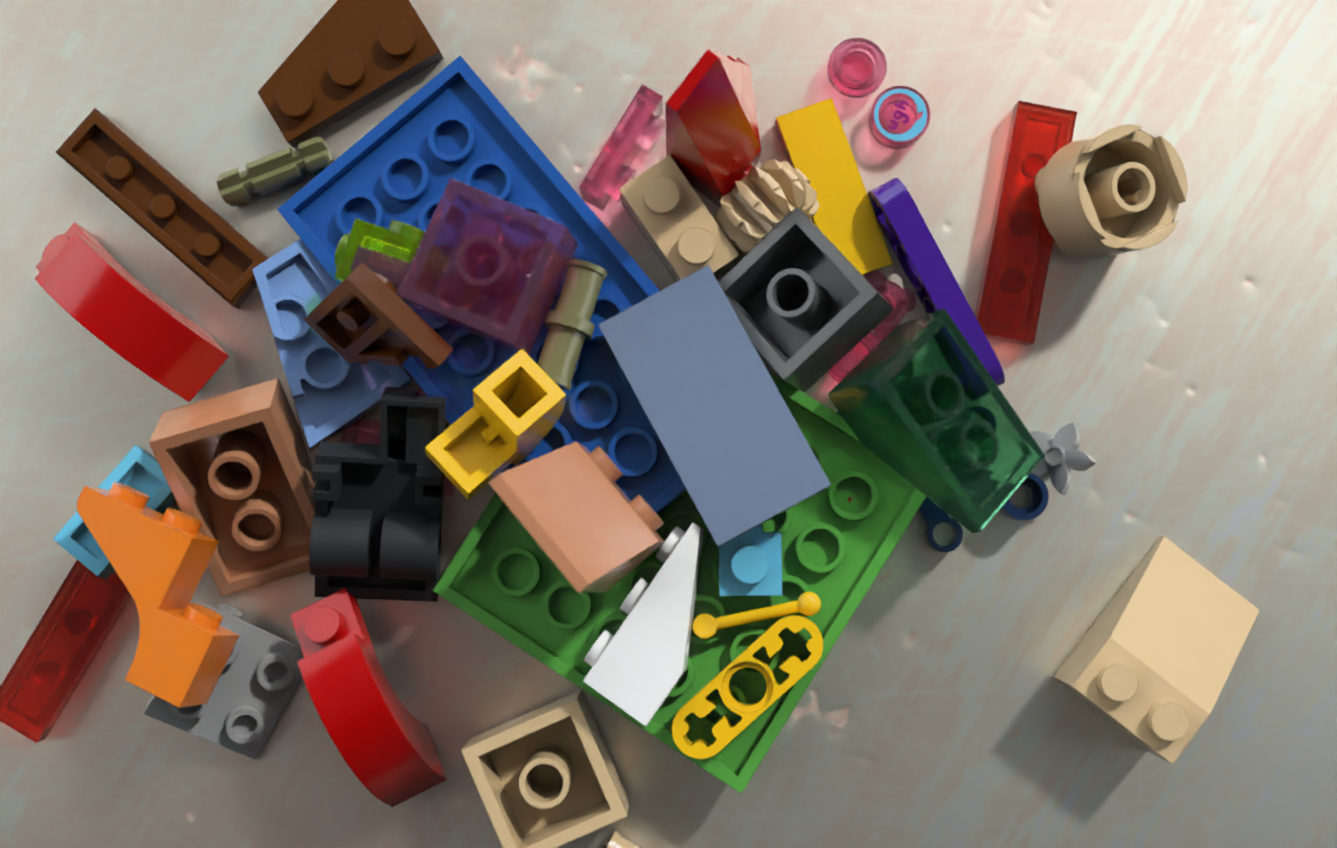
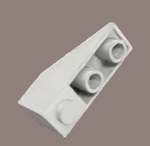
(653, 643)

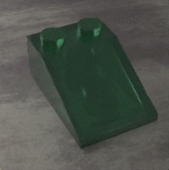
(939, 419)

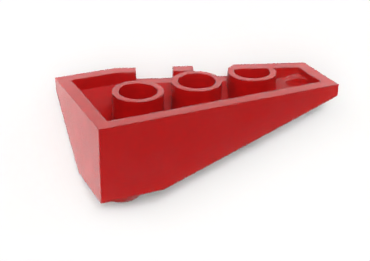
(714, 125)

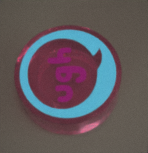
(899, 117)

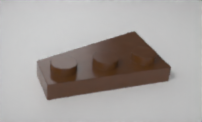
(346, 63)

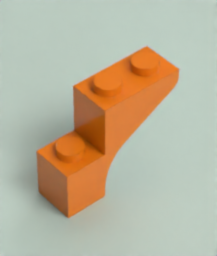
(161, 566)

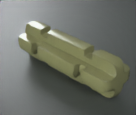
(274, 171)

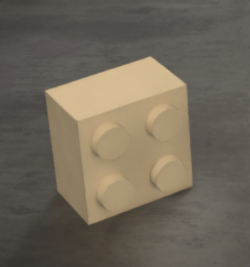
(547, 776)

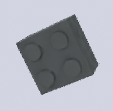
(802, 301)

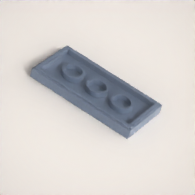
(714, 406)

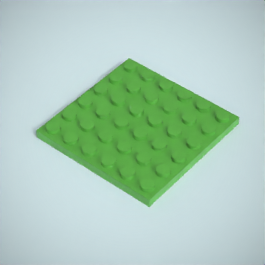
(826, 550)

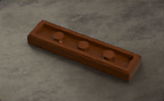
(163, 207)

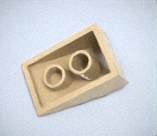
(1161, 650)

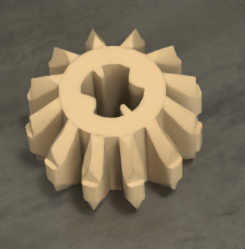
(763, 202)

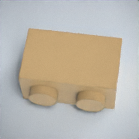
(677, 222)

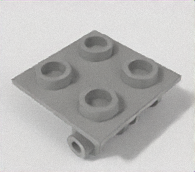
(248, 694)

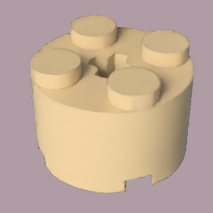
(1112, 192)

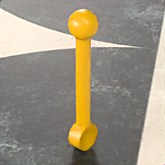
(706, 625)

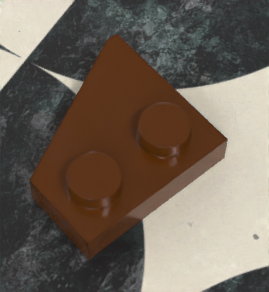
(372, 323)

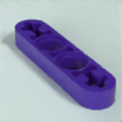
(927, 267)

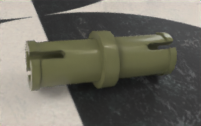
(571, 321)

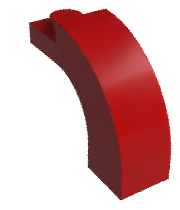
(126, 314)
(357, 704)

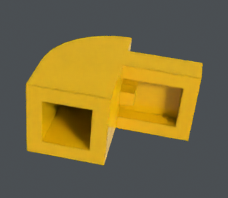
(507, 421)

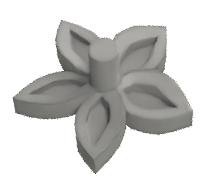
(1061, 455)

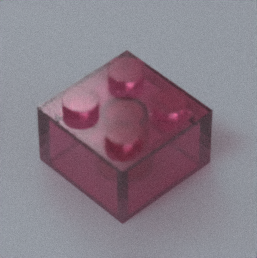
(488, 266)

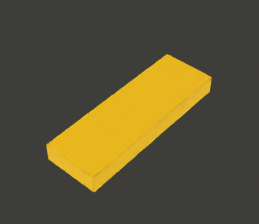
(821, 151)

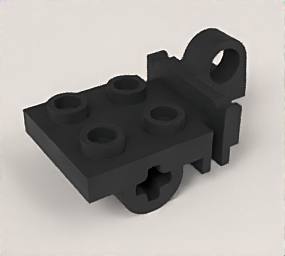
(381, 506)

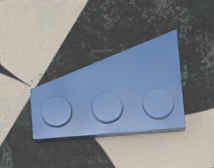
(323, 384)

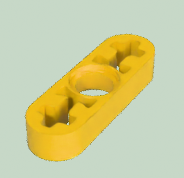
(702, 705)

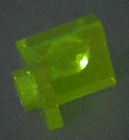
(397, 241)

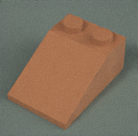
(246, 477)
(581, 515)

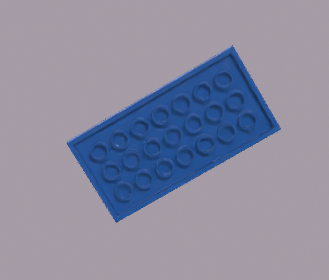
(400, 175)

